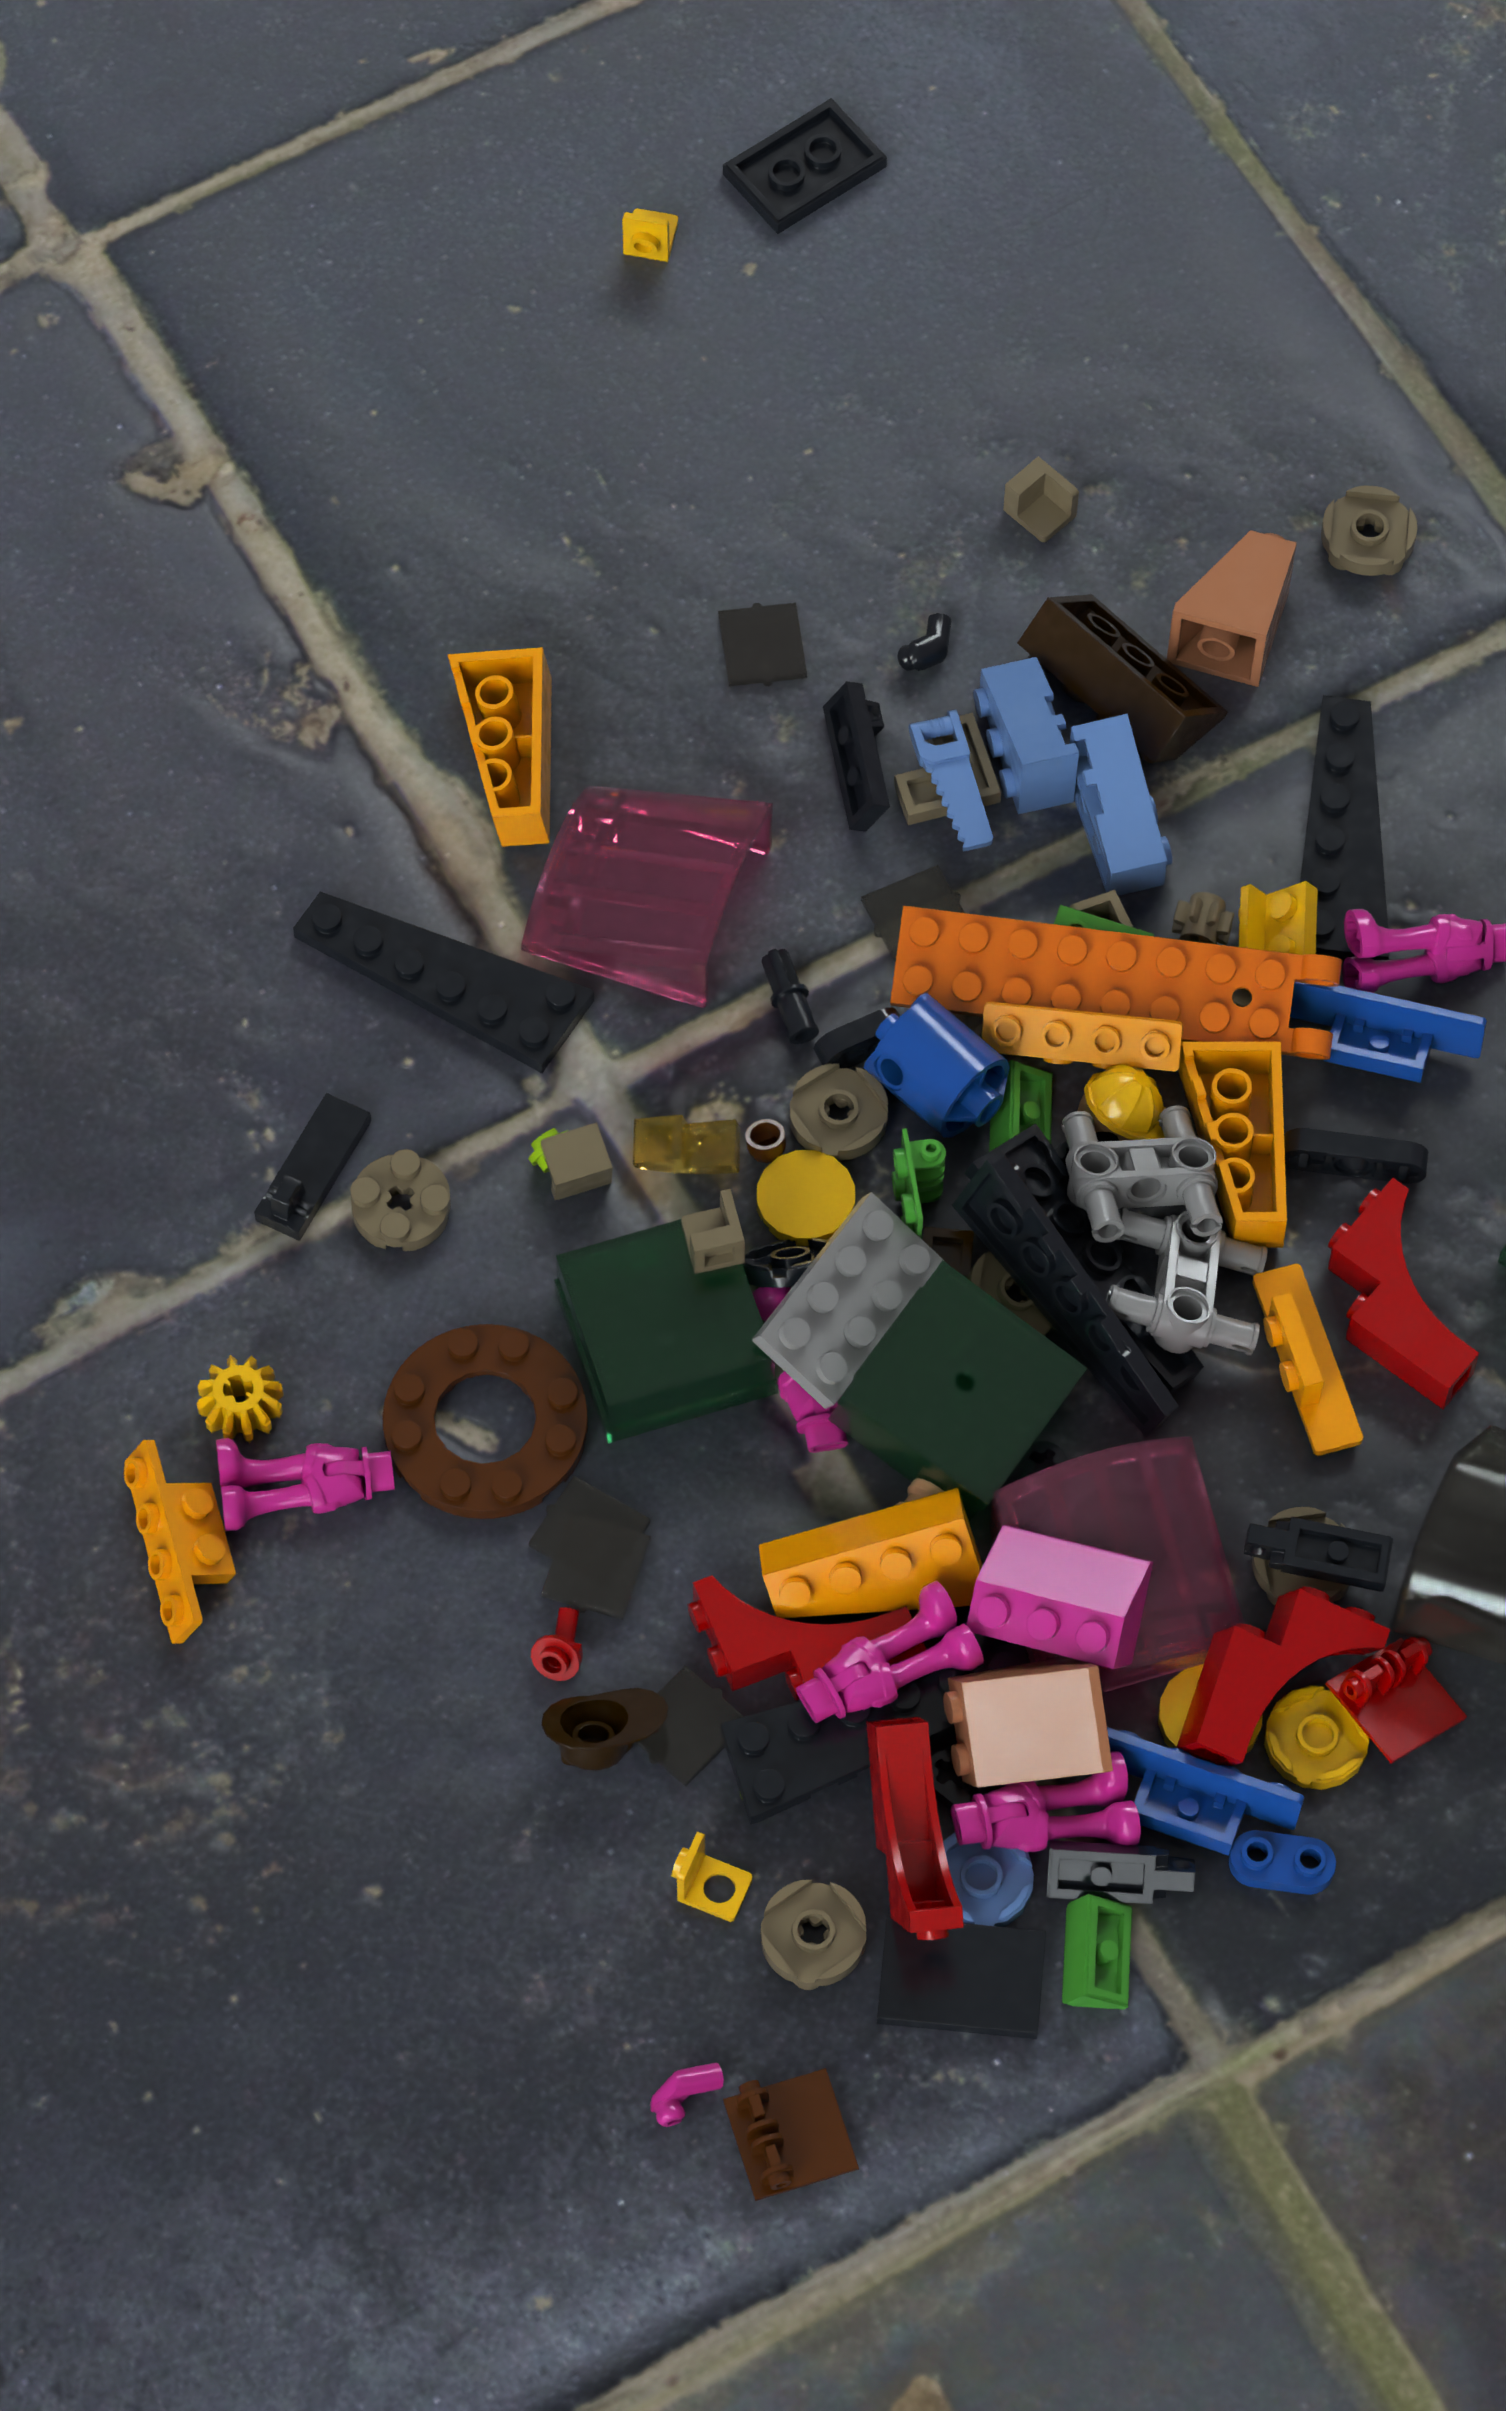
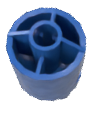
(939, 1067)

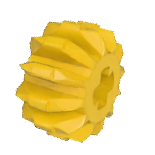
(245, 1380)

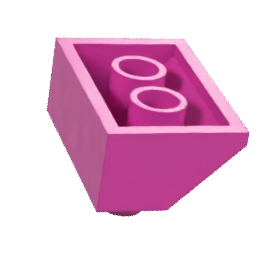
(1060, 1597)

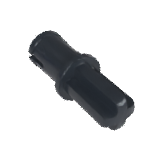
(789, 996)

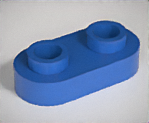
(1282, 1864)

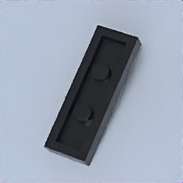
(852, 732)
(312, 1166)

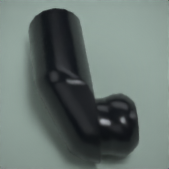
(928, 649)

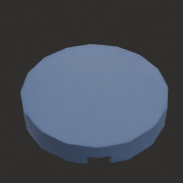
(990, 1882)

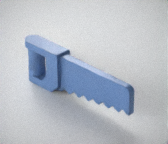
(954, 777)

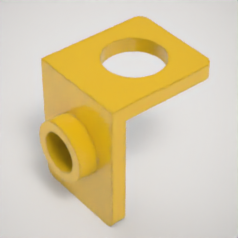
(649, 234)
(695, 1868)

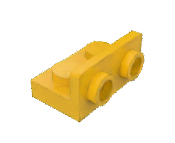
(1279, 920)

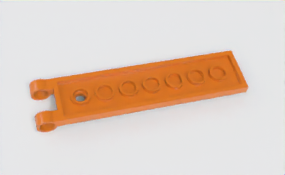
(986, 959)

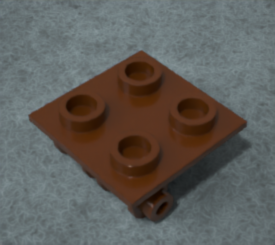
(790, 2133)

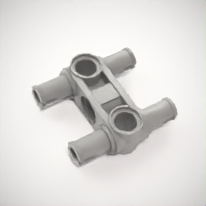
(1141, 1173)
(1185, 1286)

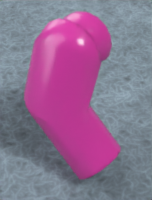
(679, 2086)

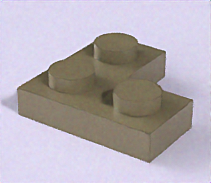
(919, 795)

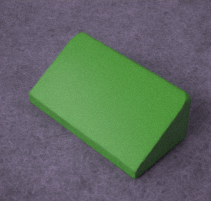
(1024, 1104)
(1097, 1953)

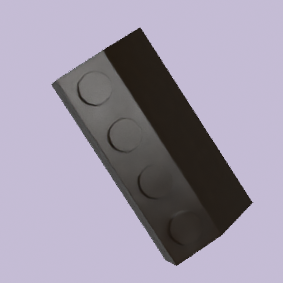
(1120, 674)

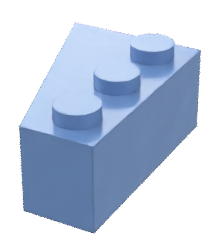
(1027, 735)
(1118, 808)

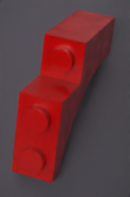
(1389, 1315)
(757, 1645)
(1247, 1670)
(910, 1829)

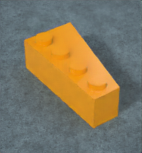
(510, 730)
(1239, 1111)
(874, 1560)

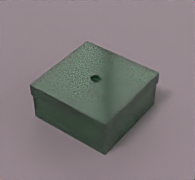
(658, 1335)
(956, 1389)

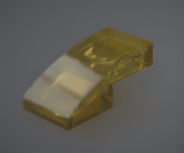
(685, 1148)

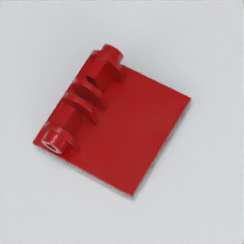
(1397, 1698)

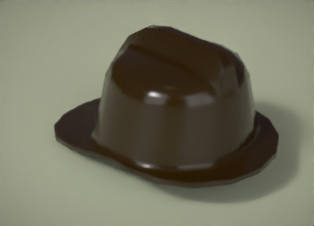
(602, 1727)

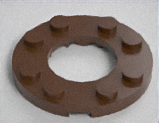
(493, 1487)

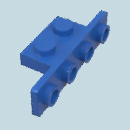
(1385, 1031)
(1199, 1798)

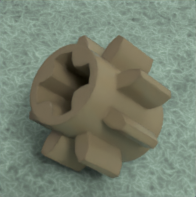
(1203, 919)

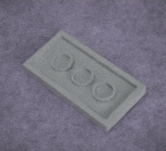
(847, 1300)

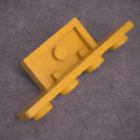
(1082, 1036)
(1306, 1359)
(180, 1536)

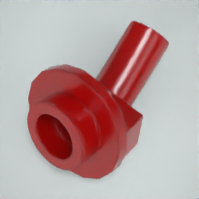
(559, 1649)

